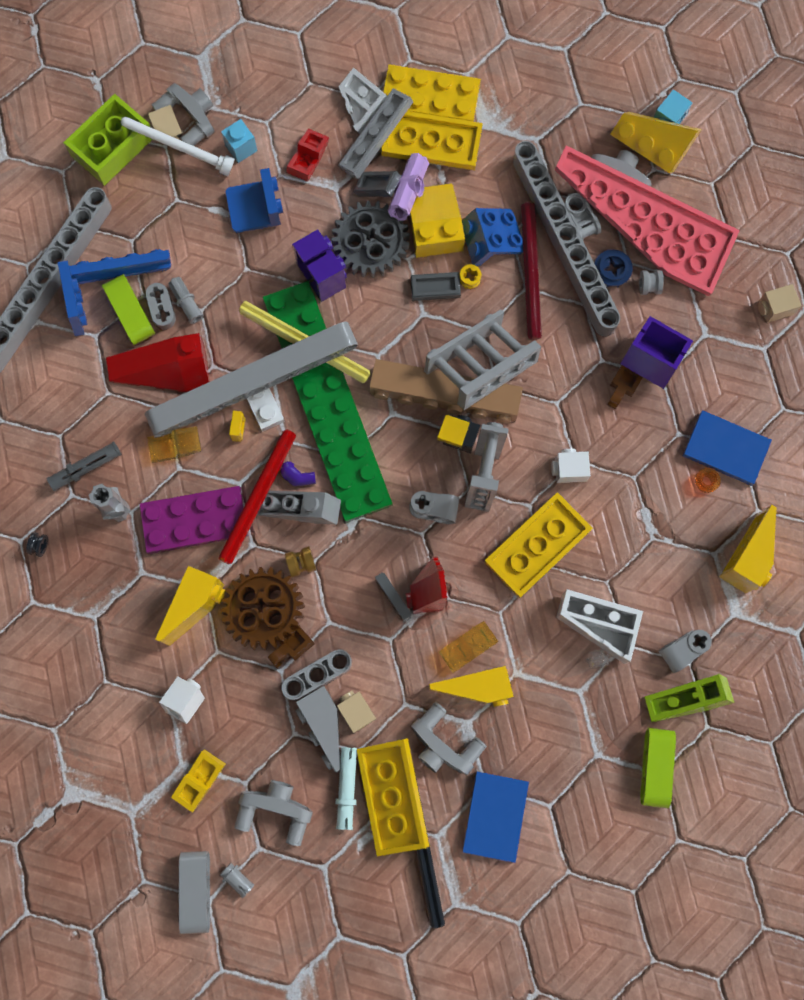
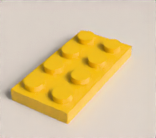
(435, 91)
(437, 138)
(538, 545)
(392, 797)

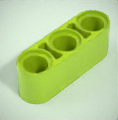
(128, 309)
(658, 768)

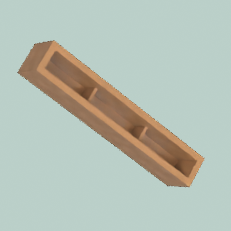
(435, 390)

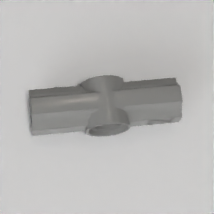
(109, 502)

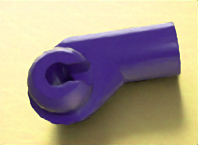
(295, 477)

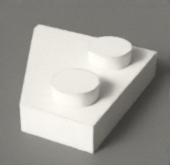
(361, 98)

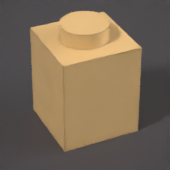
(165, 121)
(779, 303)
(355, 711)

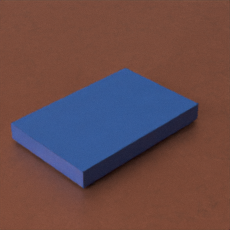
(727, 448)
(495, 817)

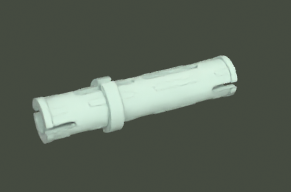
(346, 788)

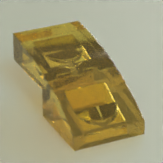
(174, 445)
(468, 646)

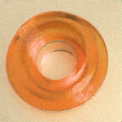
(713, 475)

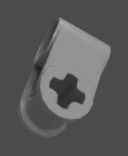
(584, 218)
(437, 507)
(682, 651)

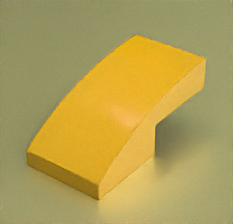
(198, 780)

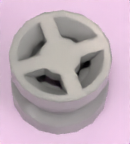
(651, 282)

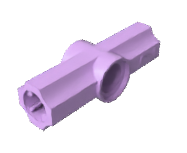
(409, 187)

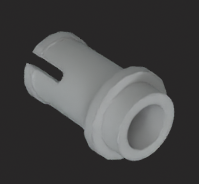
(236, 880)

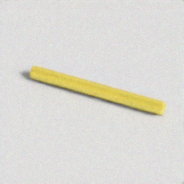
(293, 335)

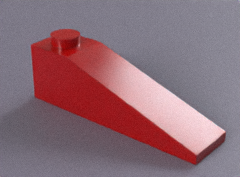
(167, 364)
(429, 589)

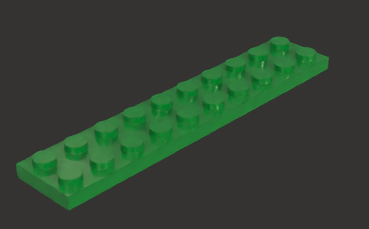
(332, 413)

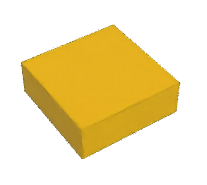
(237, 426)
(453, 431)

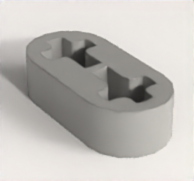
(165, 304)

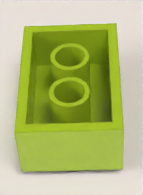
(103, 143)

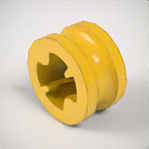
(467, 283)

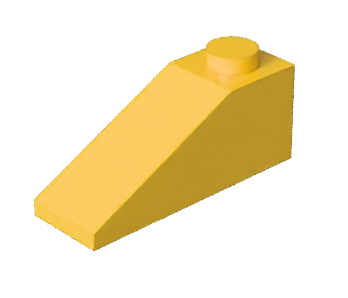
(483, 687)

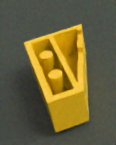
(655, 139)

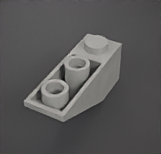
(301, 506)
(323, 719)

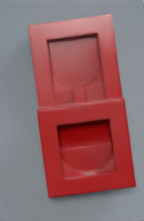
(308, 155)

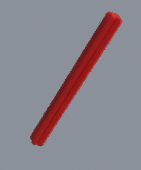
(257, 497)

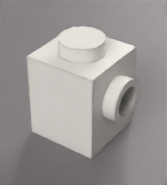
(571, 466)
(182, 699)

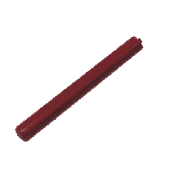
(531, 271)

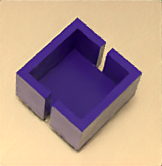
(317, 261)
(656, 352)

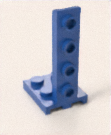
(101, 270)

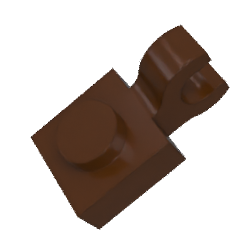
(625, 383)
(294, 647)

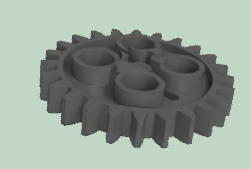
(359, 256)

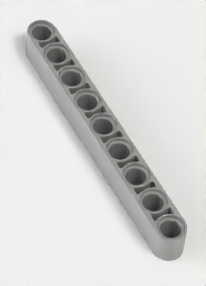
(565, 249)
(47, 269)
(251, 379)

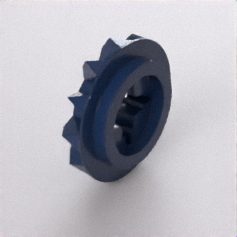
(618, 259)

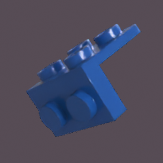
(254, 204)
(490, 233)

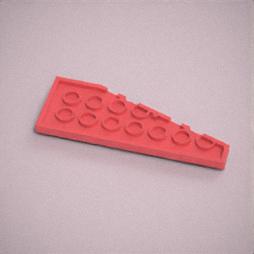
(665, 230)

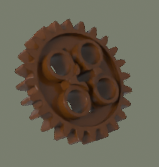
(262, 631)

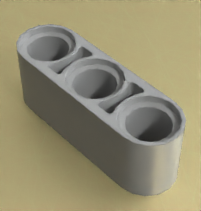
(304, 679)
(194, 892)

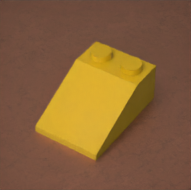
(436, 222)
(754, 555)
(192, 602)

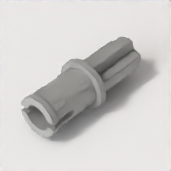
(185, 300)

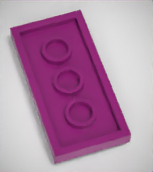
(190, 519)

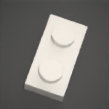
(265, 409)

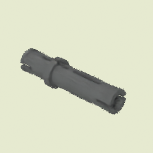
(57, 481)

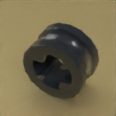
(37, 544)

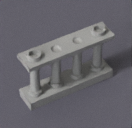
(487, 379)
(484, 487)

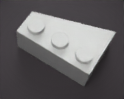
(602, 622)

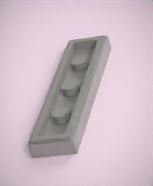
(375, 133)

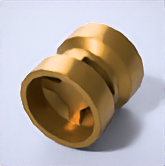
(306, 561)

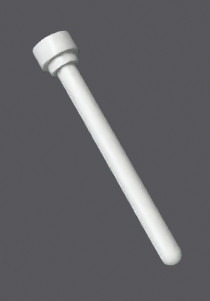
(222, 163)

